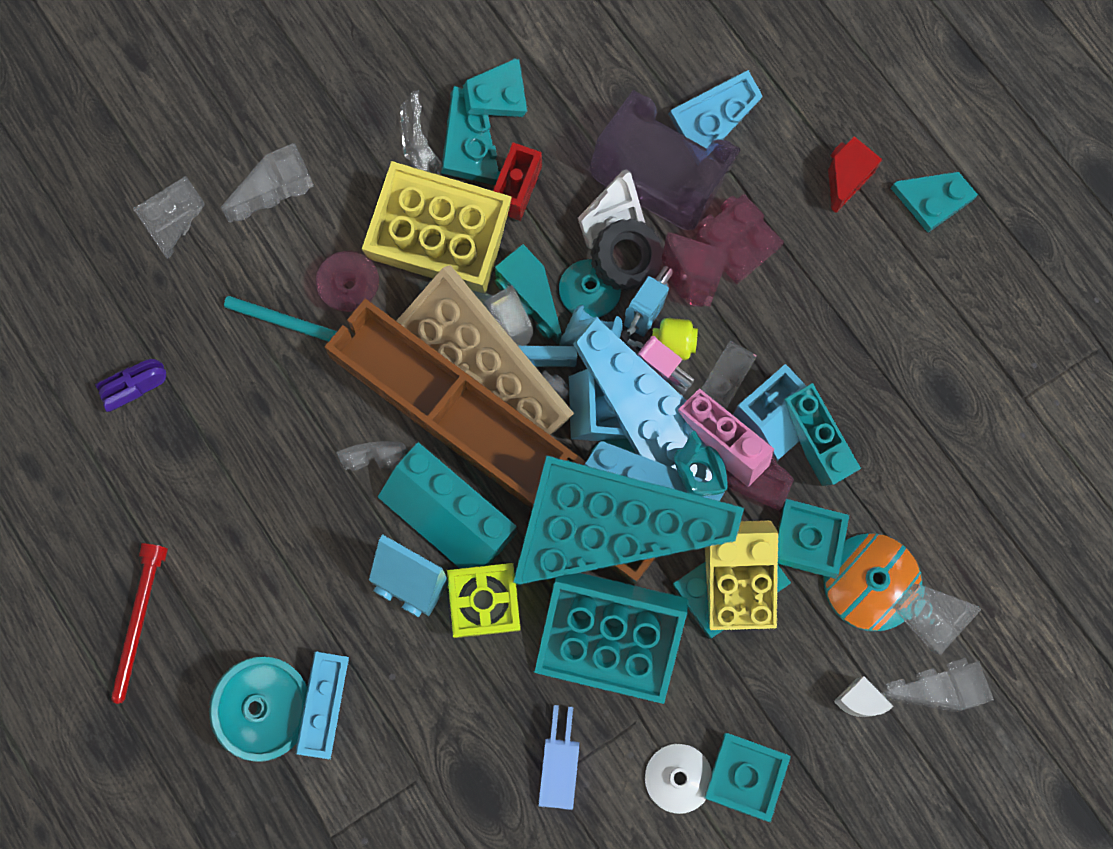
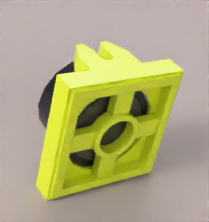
(483, 600)

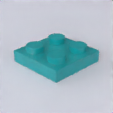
(811, 538)
(747, 777)

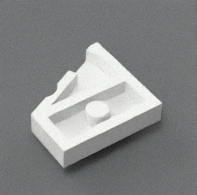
(613, 204)

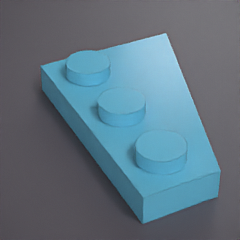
(717, 110)

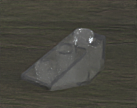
(272, 180)
(950, 690)

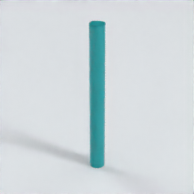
(279, 318)

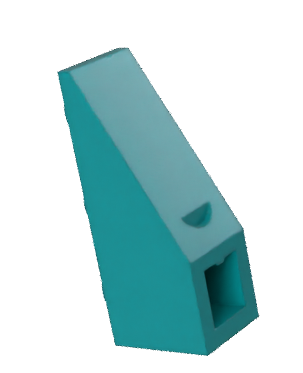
(531, 284)
(820, 437)

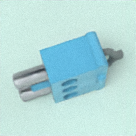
(647, 303)

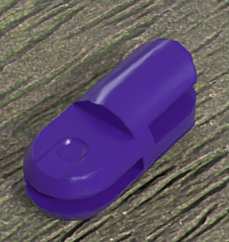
(130, 383)

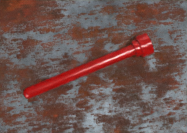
(151, 558)

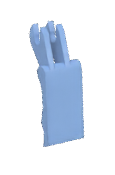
(559, 767)

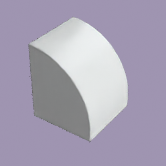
(863, 699)

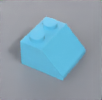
(592, 416)

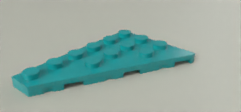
(607, 519)

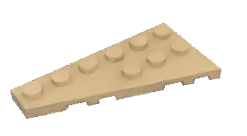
(469, 336)

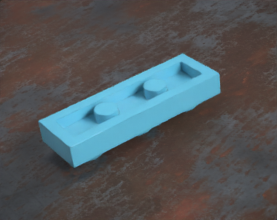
(322, 705)

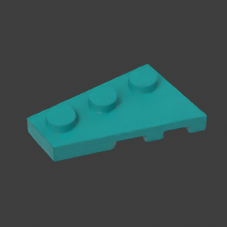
(468, 144)

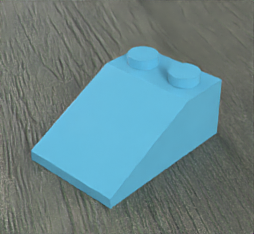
(407, 577)

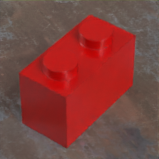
(519, 177)

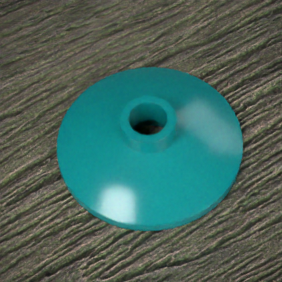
(573, 292)

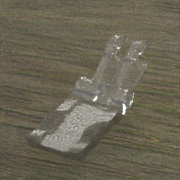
(414, 143)

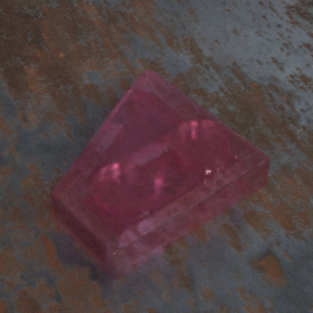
(769, 488)

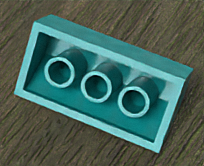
(446, 510)

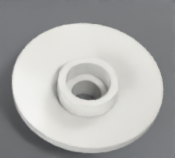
(660, 778)

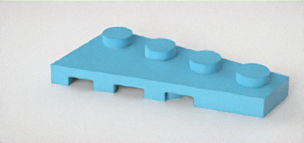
(625, 463)

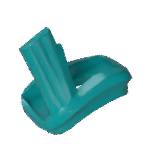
(692, 453)

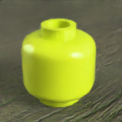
(677, 336)

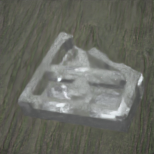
(170, 213)
(935, 615)

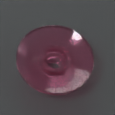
(342, 268)

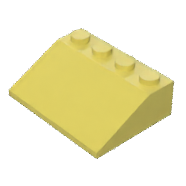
(436, 223)

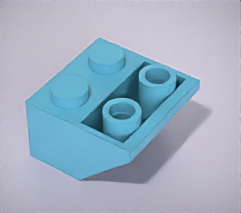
(767, 413)

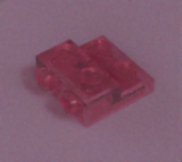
(742, 233)

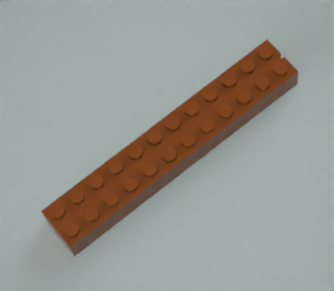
(452, 407)

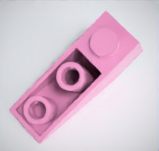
(738, 446)

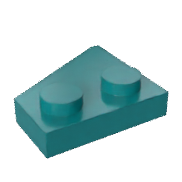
(497, 92)

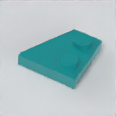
(934, 197)

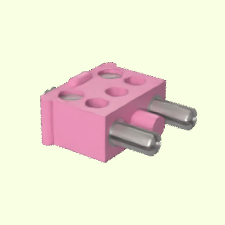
(663, 362)

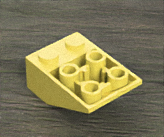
(744, 579)

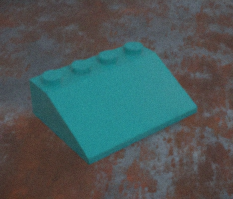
(612, 636)

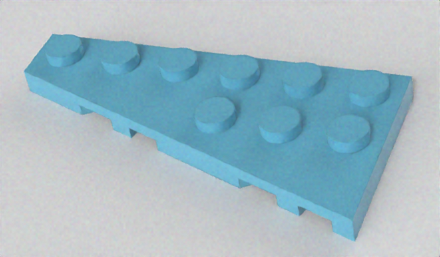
(638, 396)

